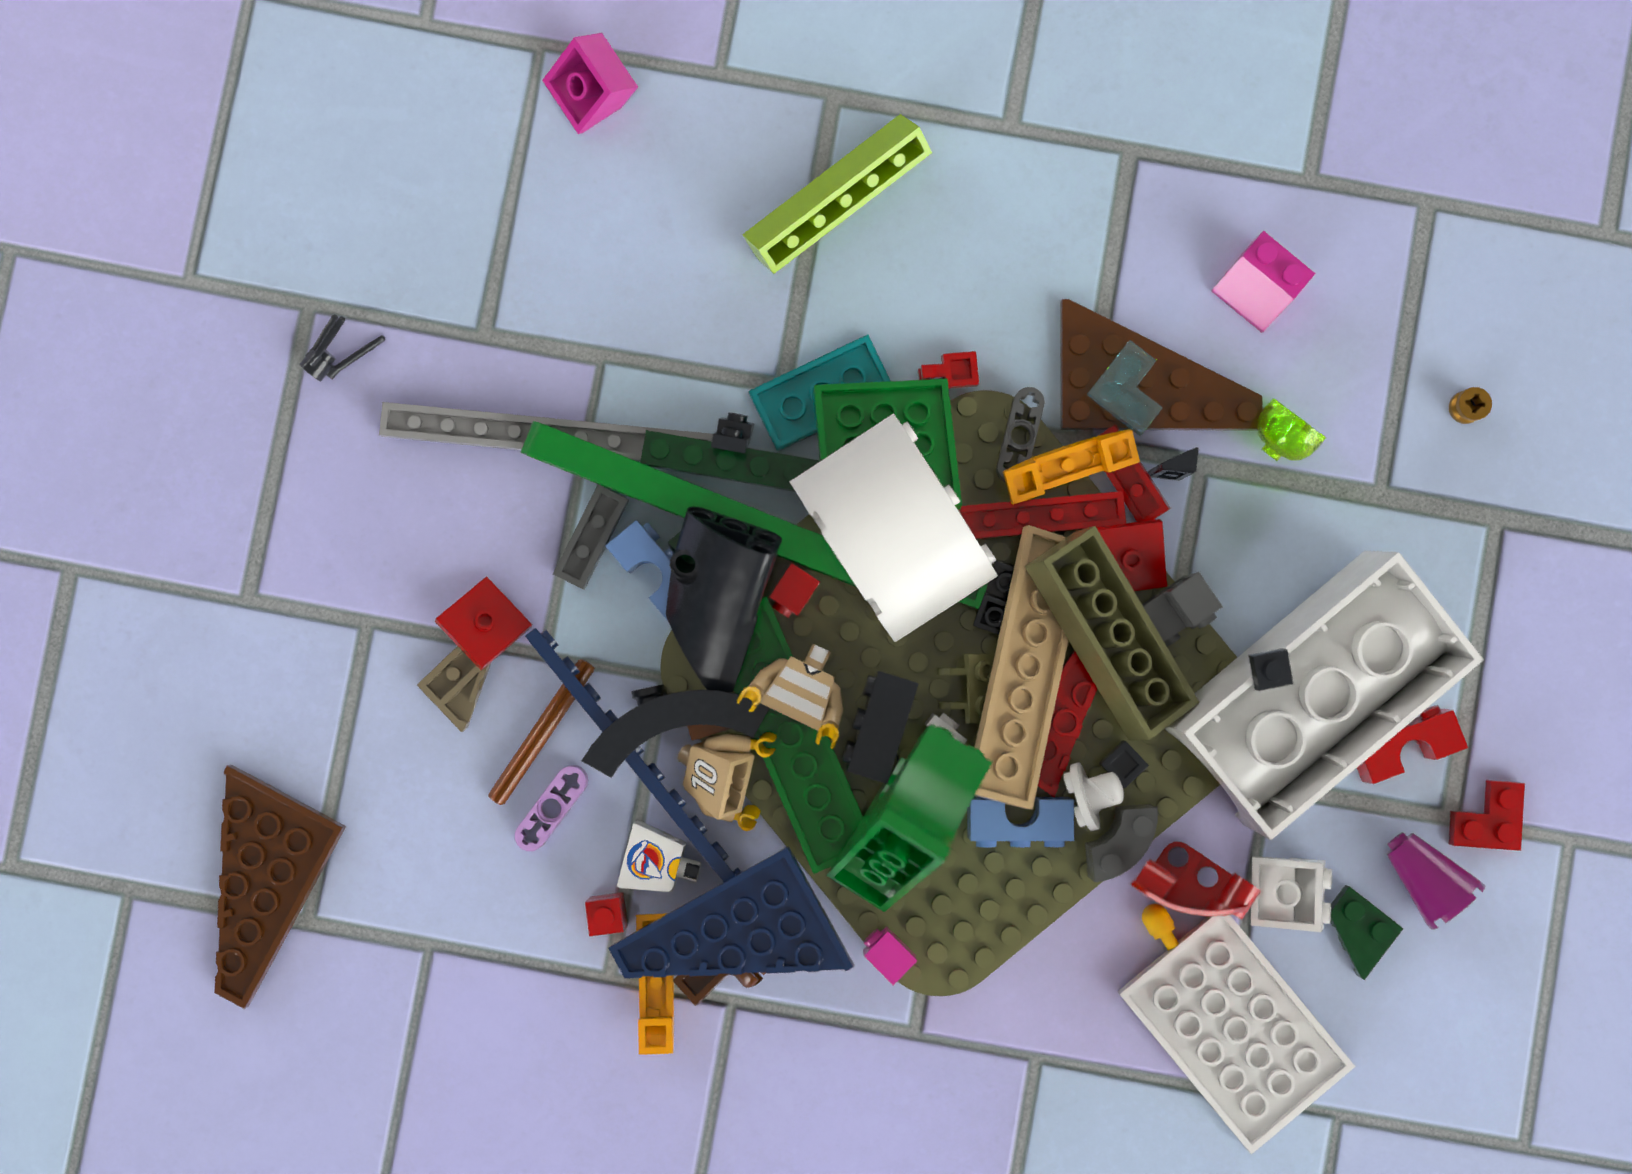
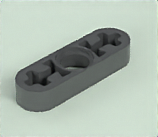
(1018, 409)

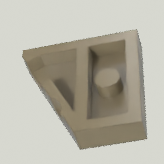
(455, 687)

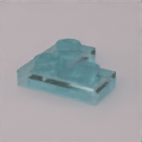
(1118, 391)

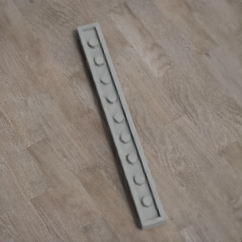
(507, 430)

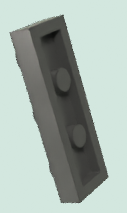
(591, 537)

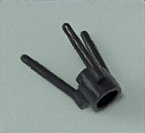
(319, 361)

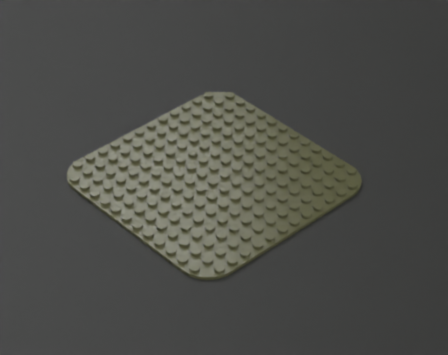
(980, 899)

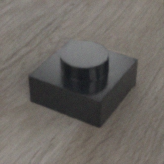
(1270, 669)
(1124, 763)

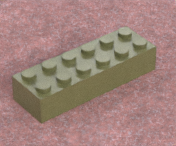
(1112, 634)

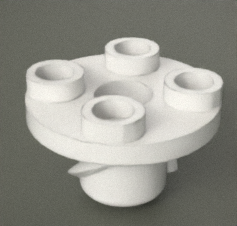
(1092, 794)

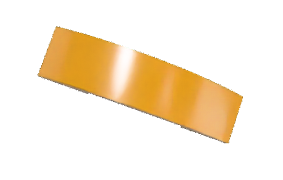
(1070, 463)
(655, 1006)

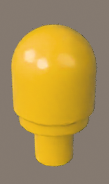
(1160, 924)

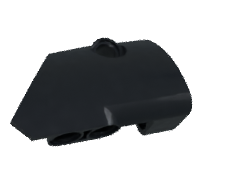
(718, 597)

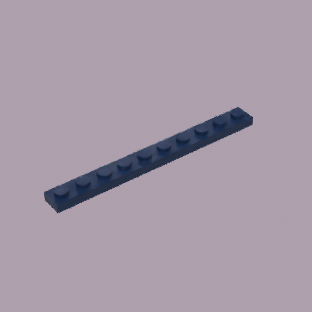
(650, 774)

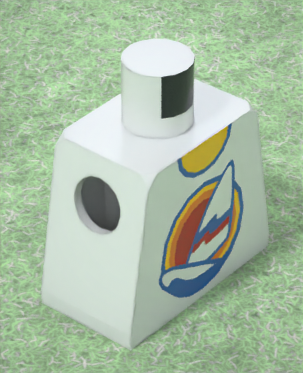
(655, 860)

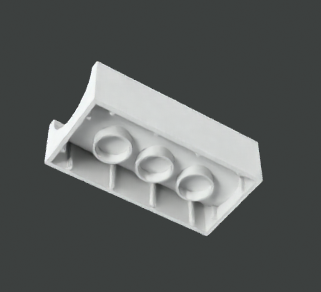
(1362, 666)

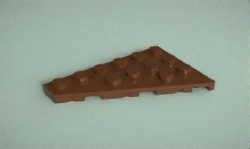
(1186, 390)
(269, 868)

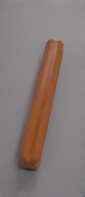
(537, 737)

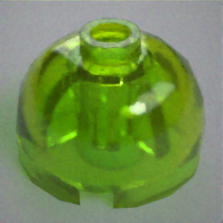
(1286, 433)

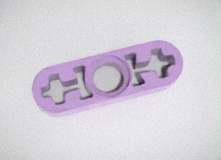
(544, 833)

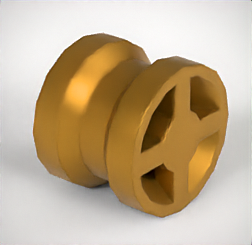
(1461, 406)

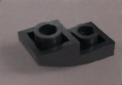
(733, 433)
(993, 605)

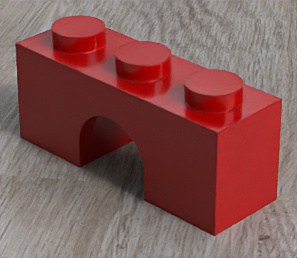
(1435, 733)

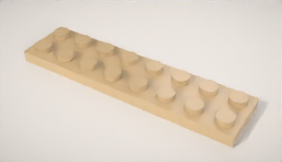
(1022, 683)

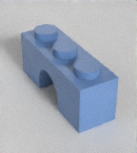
(637, 547)
(1050, 823)

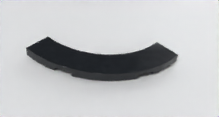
(667, 713)

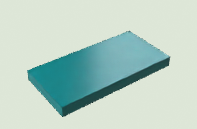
(788, 400)

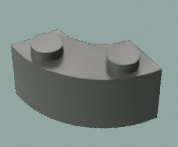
(1123, 842)

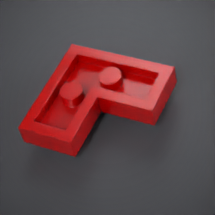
(1499, 824)

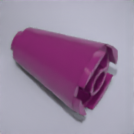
(1432, 879)

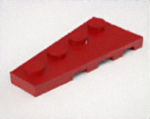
(1071, 705)

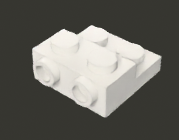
(1291, 893)

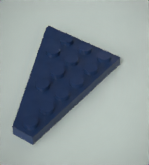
(745, 925)

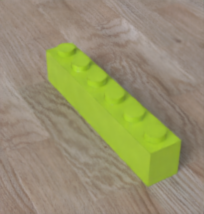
(837, 193)

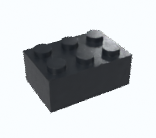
(879, 726)

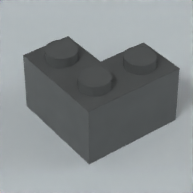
(1182, 605)

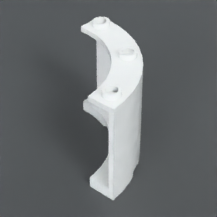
(895, 527)

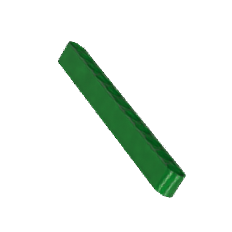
(674, 494)

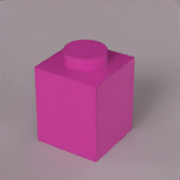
(888, 954)

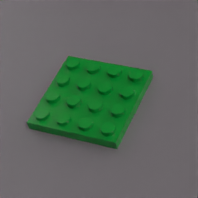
(854, 408)

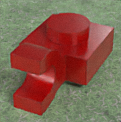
(958, 368)

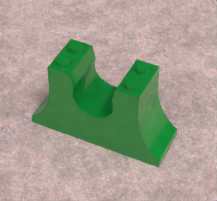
(911, 819)

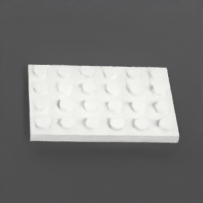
(1236, 1030)

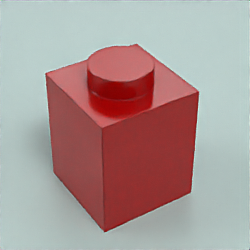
(793, 591)
(606, 914)

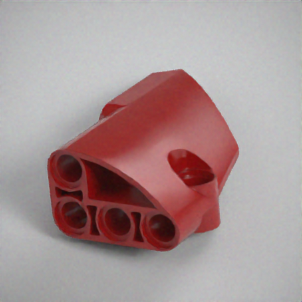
(1182, 892)

